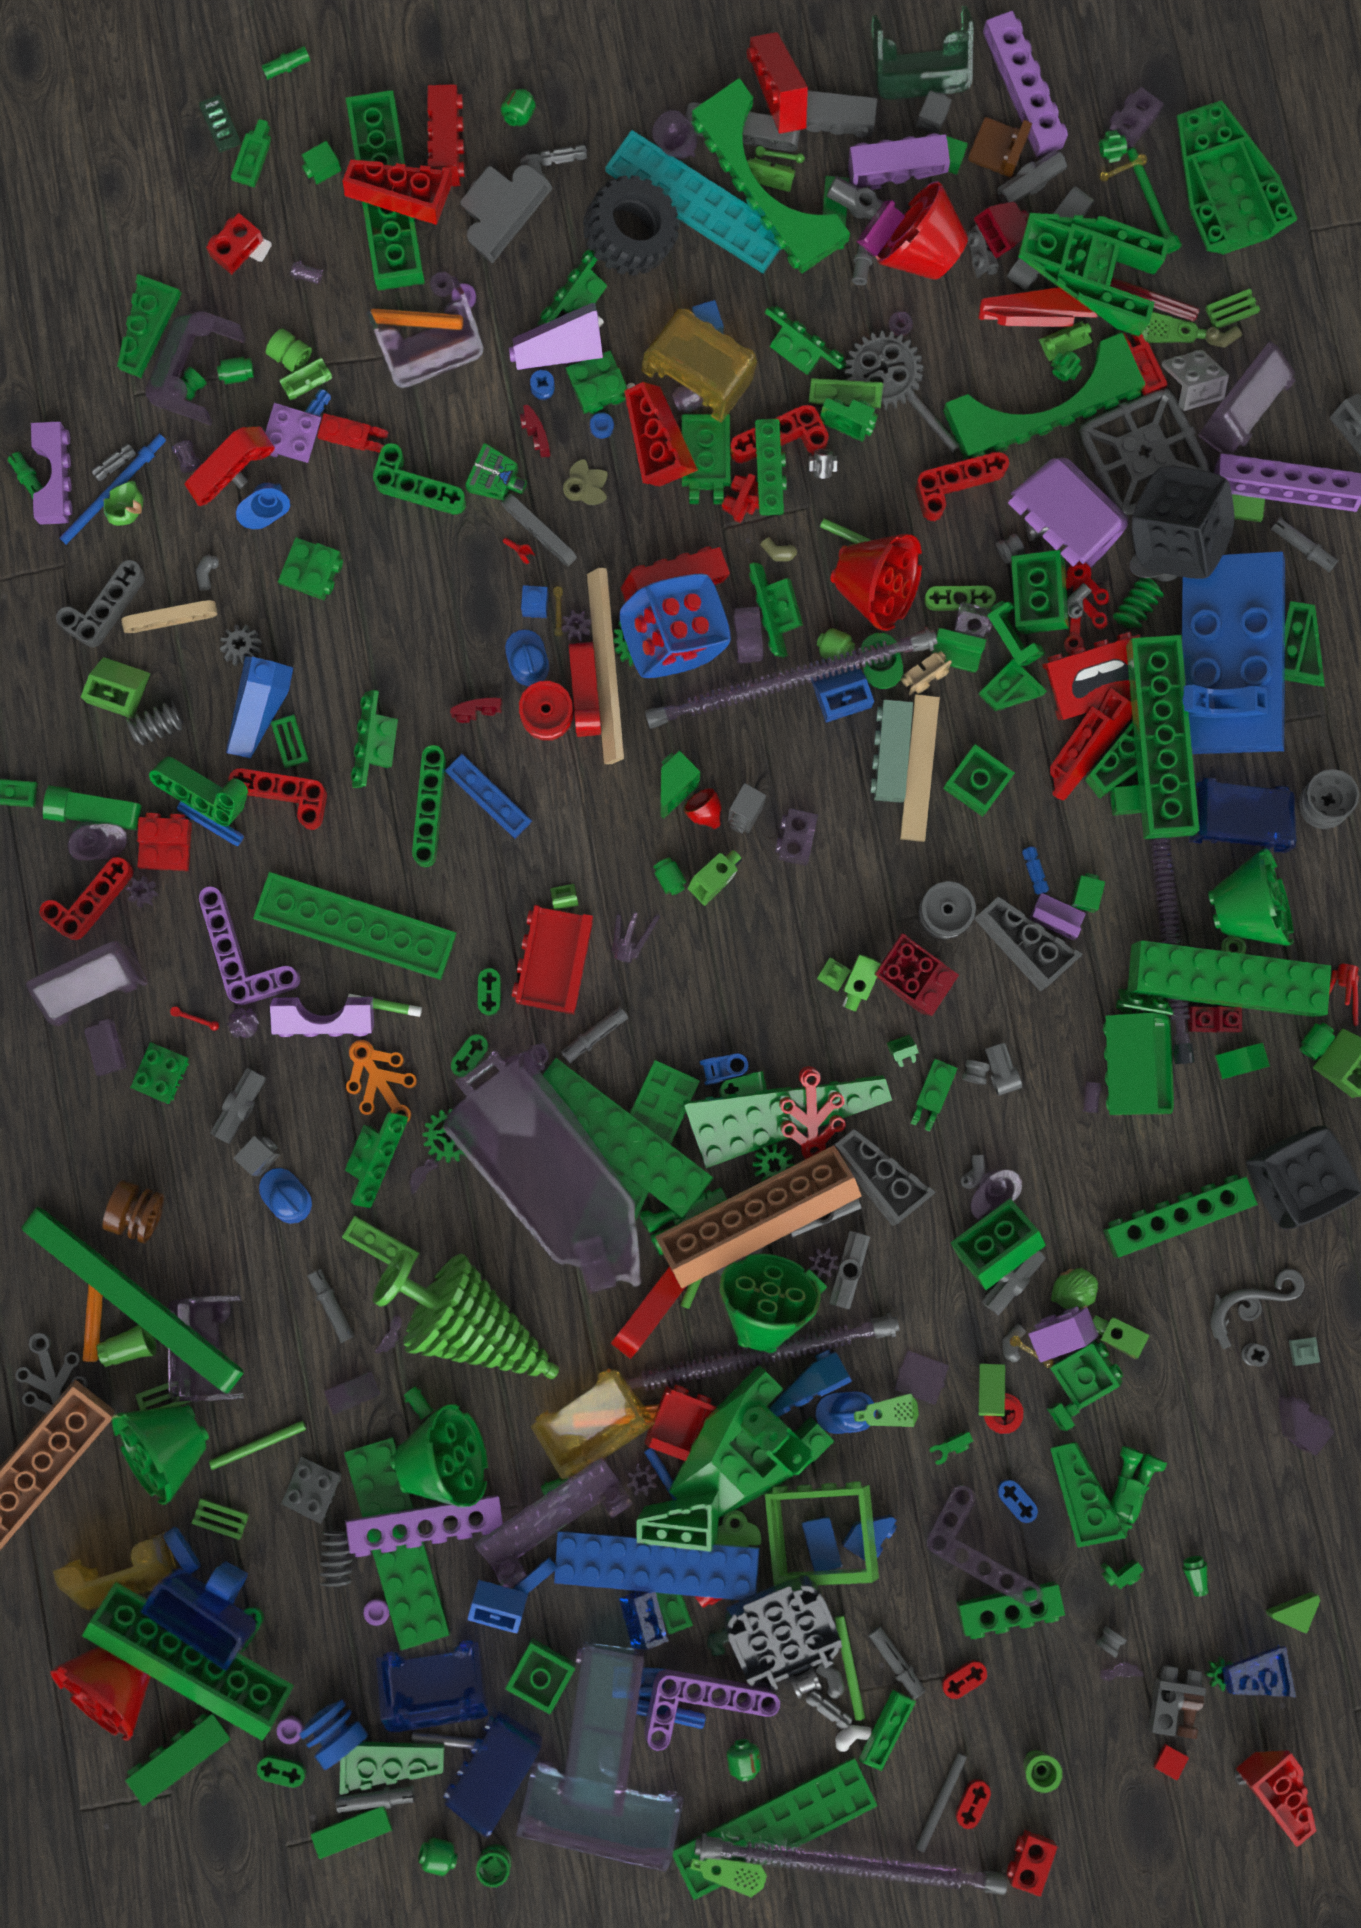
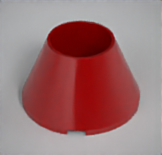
(927, 237)

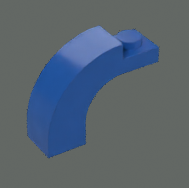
(1225, 702)

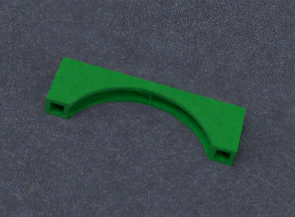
(802, 235)
(985, 430)

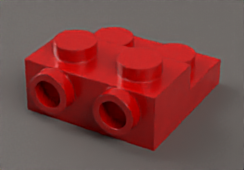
(164, 842)

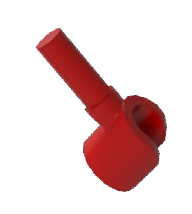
(522, 550)

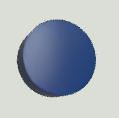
(601, 425)

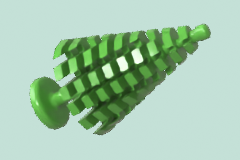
(462, 1319)

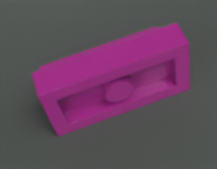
(880, 228)

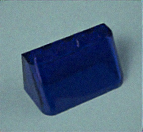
(199, 1617)
(493, 1773)

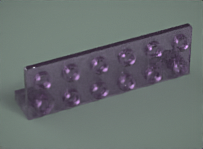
(549, 1515)

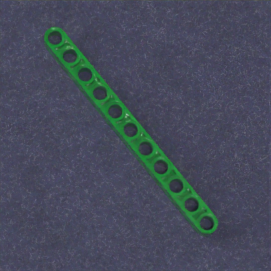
(132, 1300)

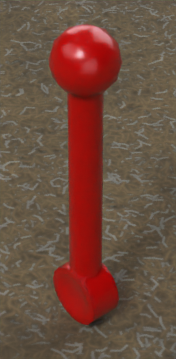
(175, 1011)

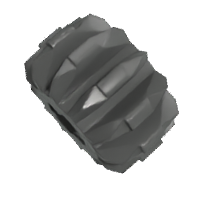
(238, 637)

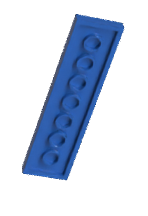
(628, 1565)

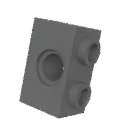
(257, 1155)

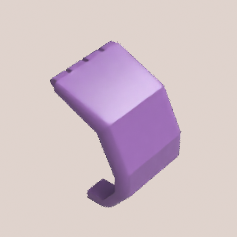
(1071, 509)

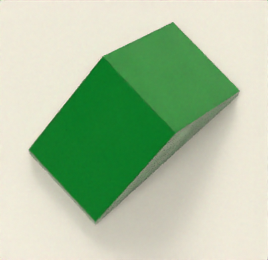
(1242, 1061)

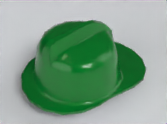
(885, 673)

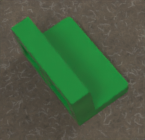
(960, 649)

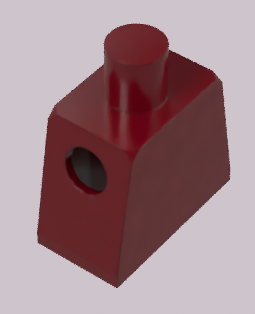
(1002, 226)

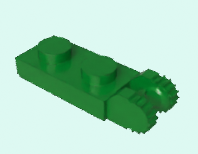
(934, 1092)

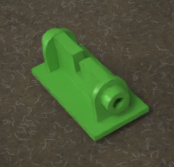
(775, 177)
(1066, 340)
(305, 378)

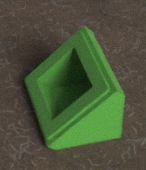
(564, 897)

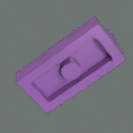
(1057, 916)

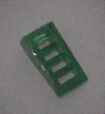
(212, 109)

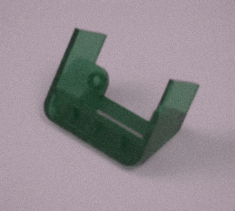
(922, 72)

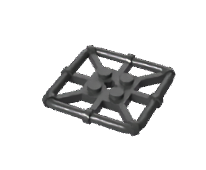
(1129, 445)

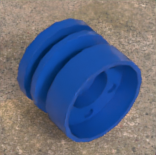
(333, 1734)

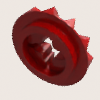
(1012, 1420)

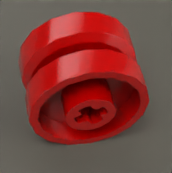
(535, 700)

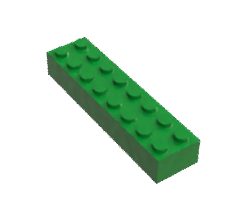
(389, 233)
(1162, 737)
(1229, 979)
(241, 1694)

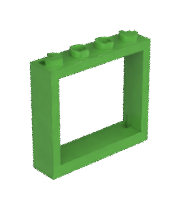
(825, 1577)

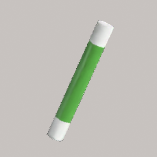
(394, 1006)

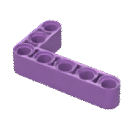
(234, 955)
(702, 1696)

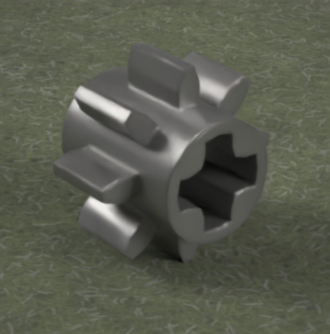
(823, 463)

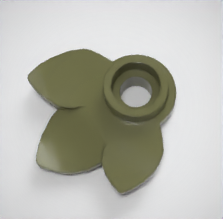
(588, 481)

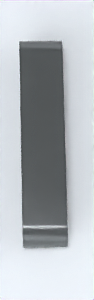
(760, 131)
(1074, 204)

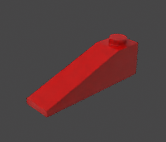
(1280, 1787)

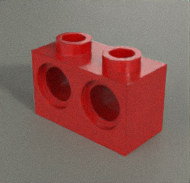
(239, 247)
(1038, 1864)

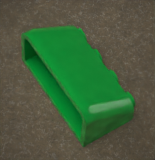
(1139, 1064)

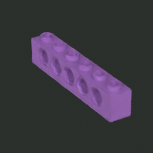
(1009, 28)
(1291, 482)
(359, 1527)

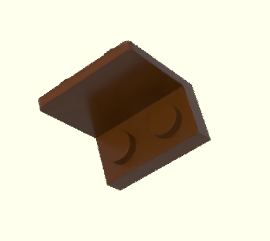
(999, 146)

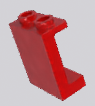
(678, 1421)

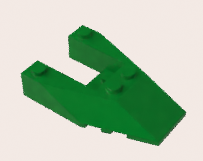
(1081, 260)
(729, 1459)

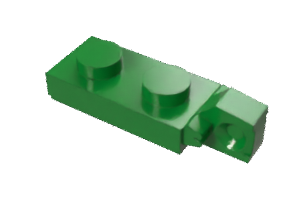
(252, 155)

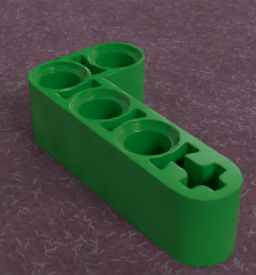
(421, 484)
(200, 793)

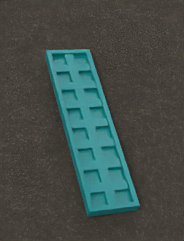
(698, 201)

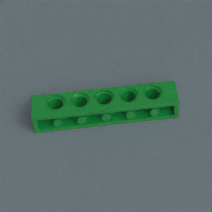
(1240, 1199)

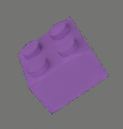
(1063, 1334)

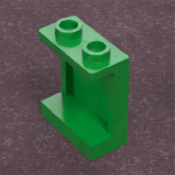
(1022, 655)

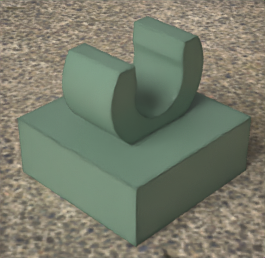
(1304, 1351)

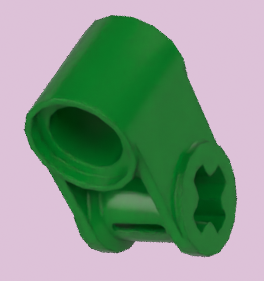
(745, 1084)

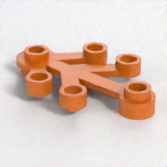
(377, 1077)

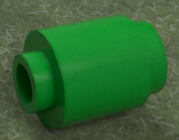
(235, 370)
(670, 876)
(1317, 1041)

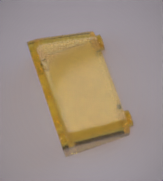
(592, 1425)
(151, 1563)

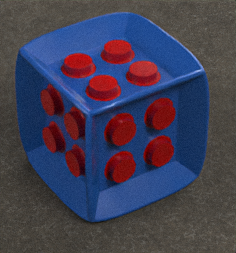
(674, 625)

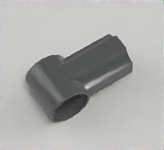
(1004, 1076)

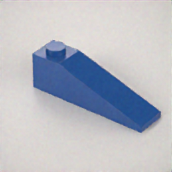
(258, 700)
(818, 1378)

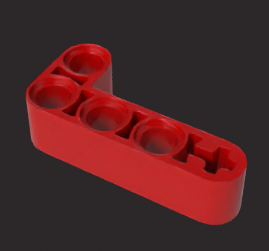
(798, 429)
(227, 462)
(963, 480)
(584, 689)
(277, 789)
(90, 895)
(648, 1314)

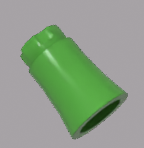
(126, 1347)
(1047, 1777)

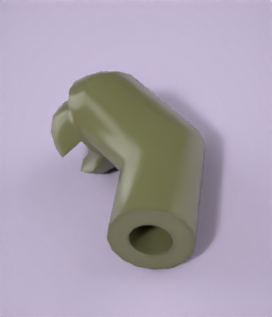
(1220, 339)
(778, 553)

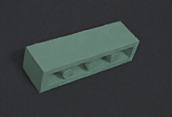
(893, 751)

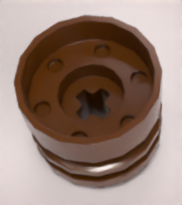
(129, 1210)

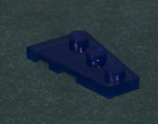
(1261, 1674)

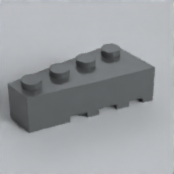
(1027, 943)
(882, 1179)

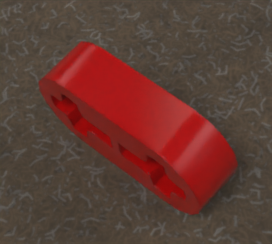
(967, 1685)
(978, 1806)

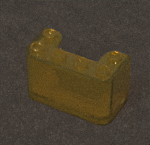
(701, 361)

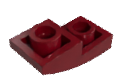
(534, 427)
(468, 710)
(1215, 1019)

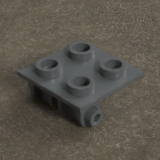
(311, 1490)

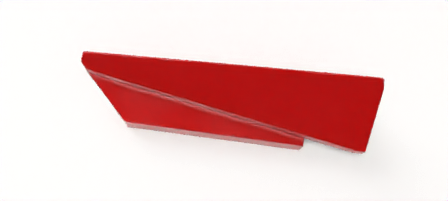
(1034, 308)
(1089, 742)

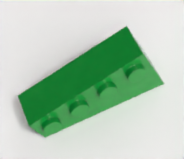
(1115, 766)
(176, 1759)

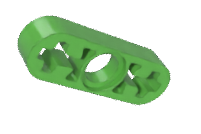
(952, 606)

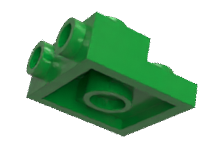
(597, 383)
(853, 421)
(311, 568)
(1087, 1374)

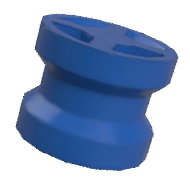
(542, 390)

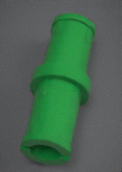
(286, 62)
(25, 474)

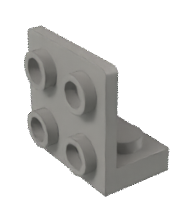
(1200, 379)

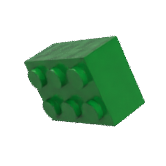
(1040, 592)
(998, 1244)

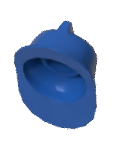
(263, 506)
(527, 657)
(285, 1195)
(837, 1411)

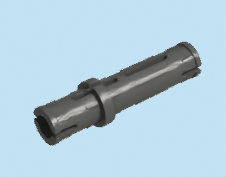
(1305, 545)
(598, 1031)
(330, 1305)
(902, 1670)
(386, 1797)

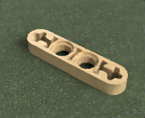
(169, 616)

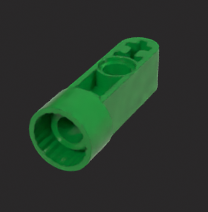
(64, 804)

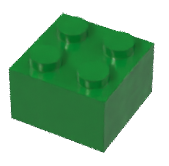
(978, 780)
(541, 1676)

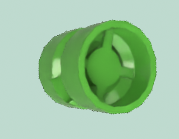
(285, 349)

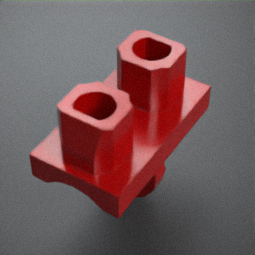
(747, 500)

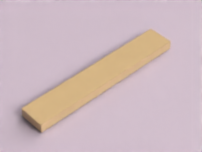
(920, 768)

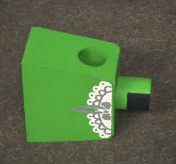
(714, 876)

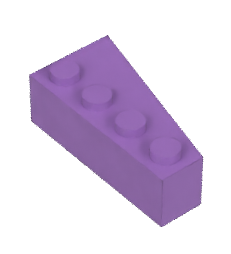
(898, 160)

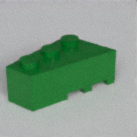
(1302, 645)
(681, 1523)

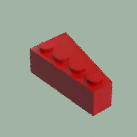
(779, 81)
(444, 130)
(399, 188)
(656, 436)
(706, 561)

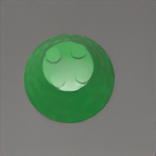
(1254, 902)
(767, 1300)
(160, 1447)
(443, 1459)

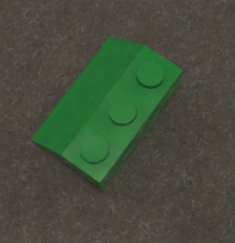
(678, 781)

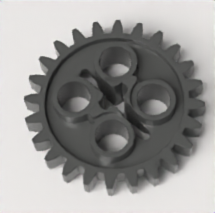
(876, 351)

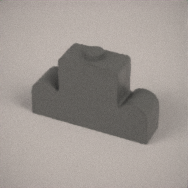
(502, 207)

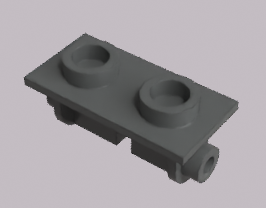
(981, 258)

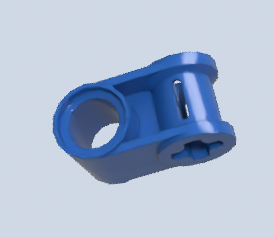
(722, 1068)

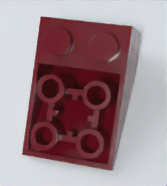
(916, 975)

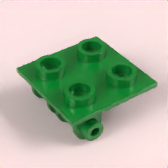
(1147, 1004)
(160, 1073)

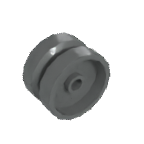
(957, 900)

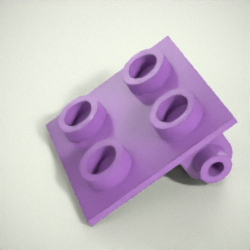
(292, 432)

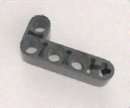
(104, 601)

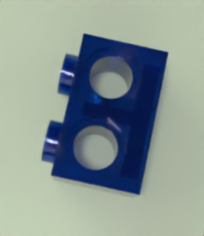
(643, 1619)

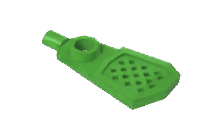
(1172, 330)
(888, 1415)
(728, 1873)

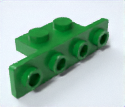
(580, 290)
(799, 346)
(769, 467)
(777, 606)
(375, 740)
(372, 1157)

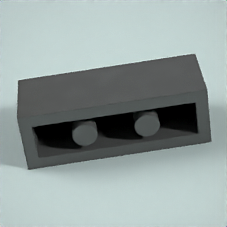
(840, 114)
(746, 809)

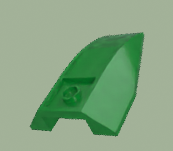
(1229, 181)

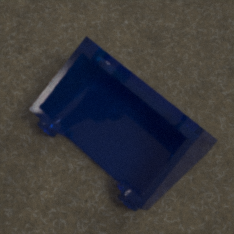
(1246, 815)
(431, 1688)

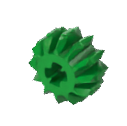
(764, 1166)

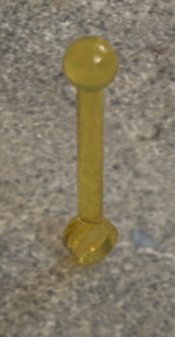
(1142, 160)
(558, 592)
(1015, 1341)

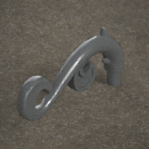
(1252, 1295)

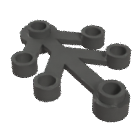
(52, 1384)

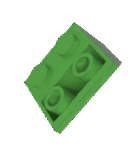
(115, 687)
(1343, 1063)

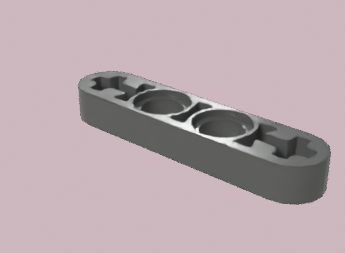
(539, 530)

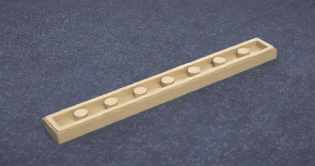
(605, 666)

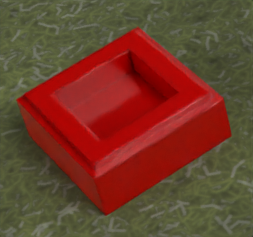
(1170, 1762)

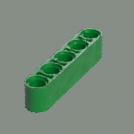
(429, 794)

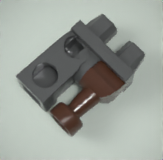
(1176, 1695)

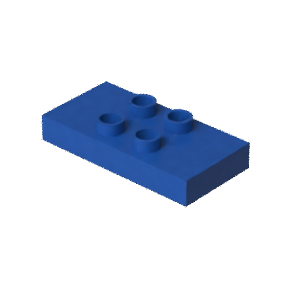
(1237, 641)

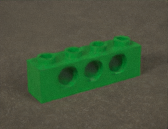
(971, 1609)

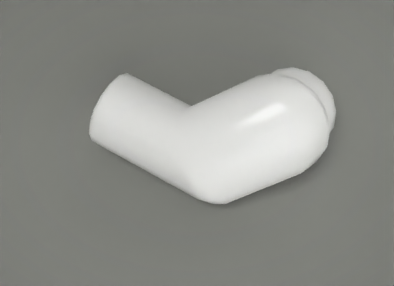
(849, 1735)

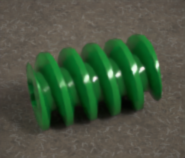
(1137, 603)

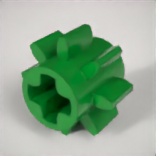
(1112, 146)
(1066, 366)
(1216, 1668)

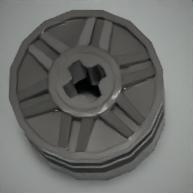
(1339, 791)

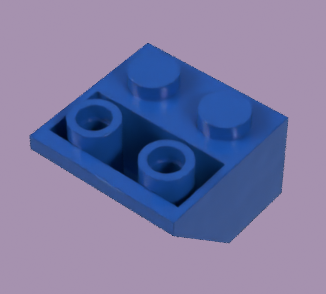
(843, 694)
(497, 1606)

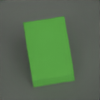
(1296, 1612)

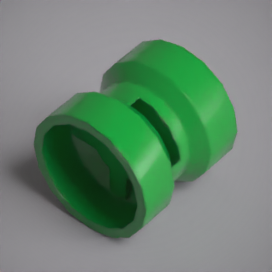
(193, 382)

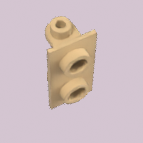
(934, 667)

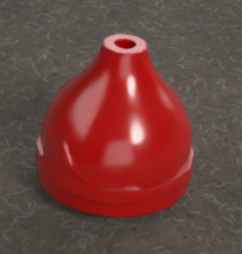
(704, 808)

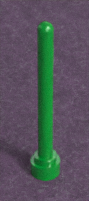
(1174, 243)

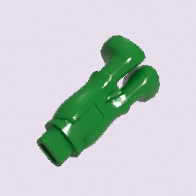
(653, 1221)
(1131, 1491)

